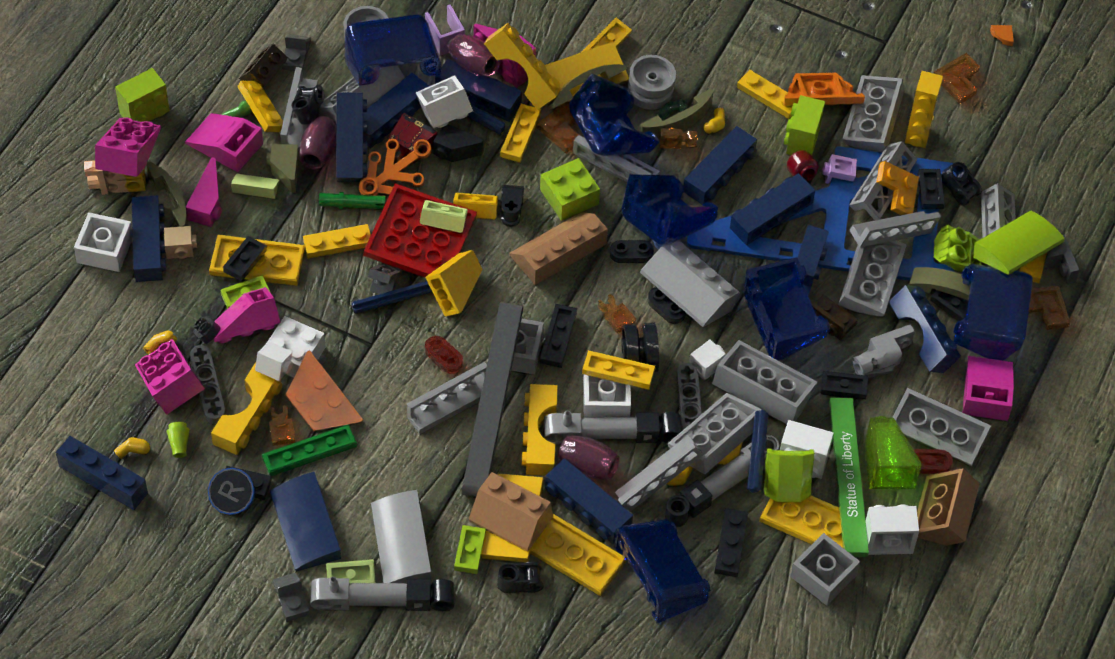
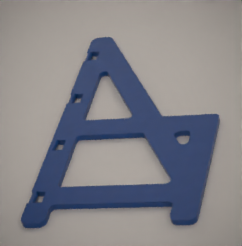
(835, 203)

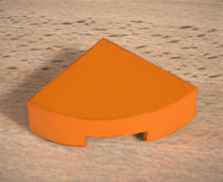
(1003, 33)

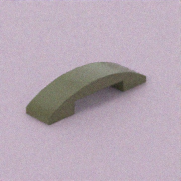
(605, 71)
(684, 119)
(161, 180)
(941, 280)

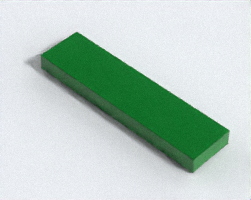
(309, 450)

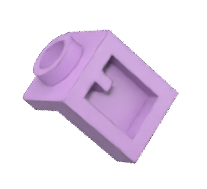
(840, 168)

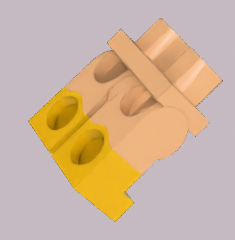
(112, 181)

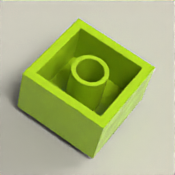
(143, 97)
(804, 125)
(570, 189)

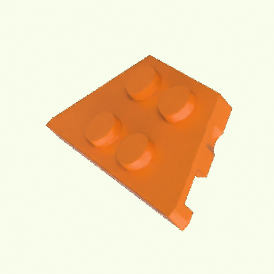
(824, 87)
(319, 398)

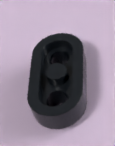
(632, 251)
(664, 306)
(206, 329)

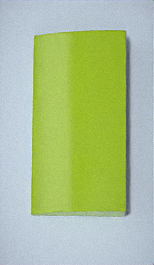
(1018, 243)

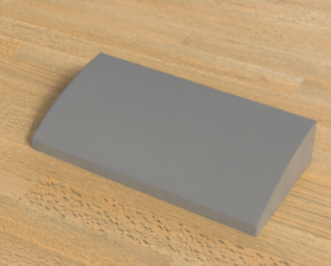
(873, 122)
(872, 277)
(941, 426)
(719, 430)
(401, 538)

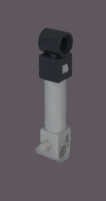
(644, 427)
(699, 495)
(415, 594)

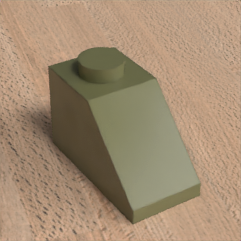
(284, 164)

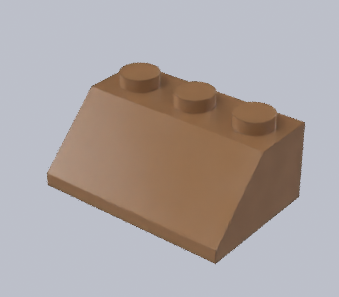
(947, 507)
(510, 511)

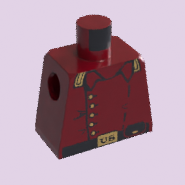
(407, 133)

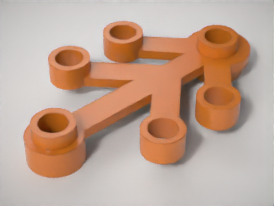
(392, 170)

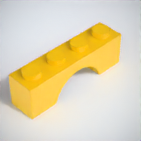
(507, 44)
(923, 109)
(233, 431)
(540, 452)

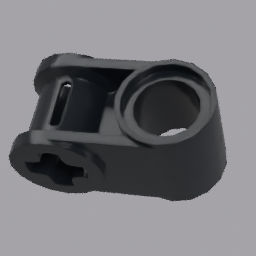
(307, 103)
(962, 183)
(512, 204)
(522, 577)

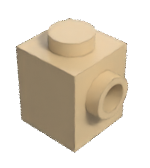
(179, 242)

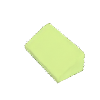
(255, 186)
(443, 216)
(357, 571)

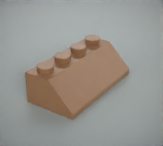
(560, 246)

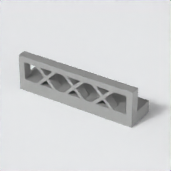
(292, 129)
(617, 165)
(871, 190)
(994, 207)
(894, 228)
(450, 399)
(658, 473)

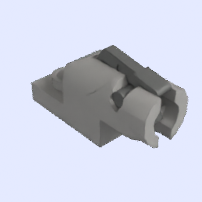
(883, 352)

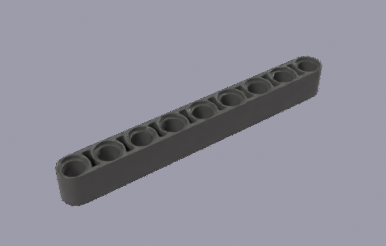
(492, 397)

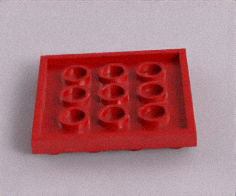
(407, 243)

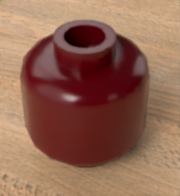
(802, 163)

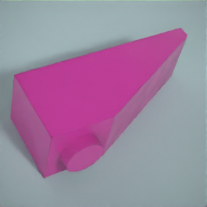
(204, 202)

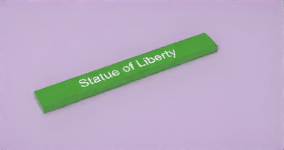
(848, 477)

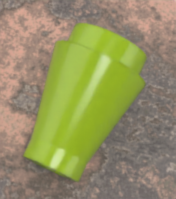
(178, 438)

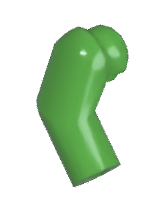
(240, 111)

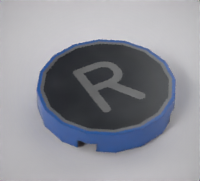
(231, 491)

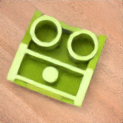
(955, 248)
(788, 475)

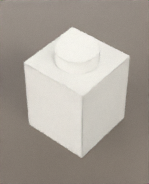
(707, 358)
(274, 361)

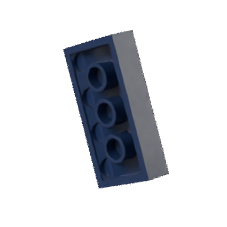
(305, 522)

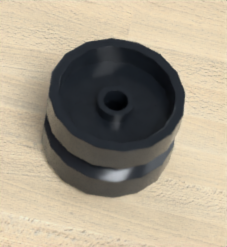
(640, 348)

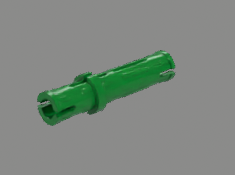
(353, 201)

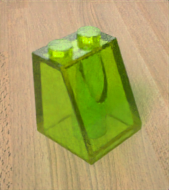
(890, 456)

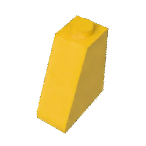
(455, 281)

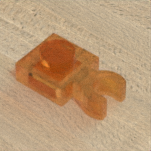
(675, 138)
(616, 315)
(281, 428)

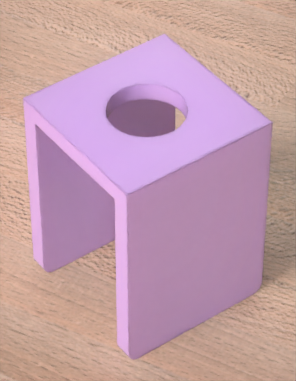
(441, 40)

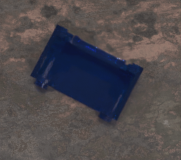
(389, 43)
(601, 114)
(657, 209)
(783, 308)
(995, 311)
(662, 567)

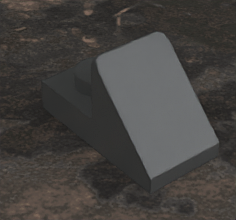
(296, 51)
(1062, 257)
(384, 278)
(291, 596)

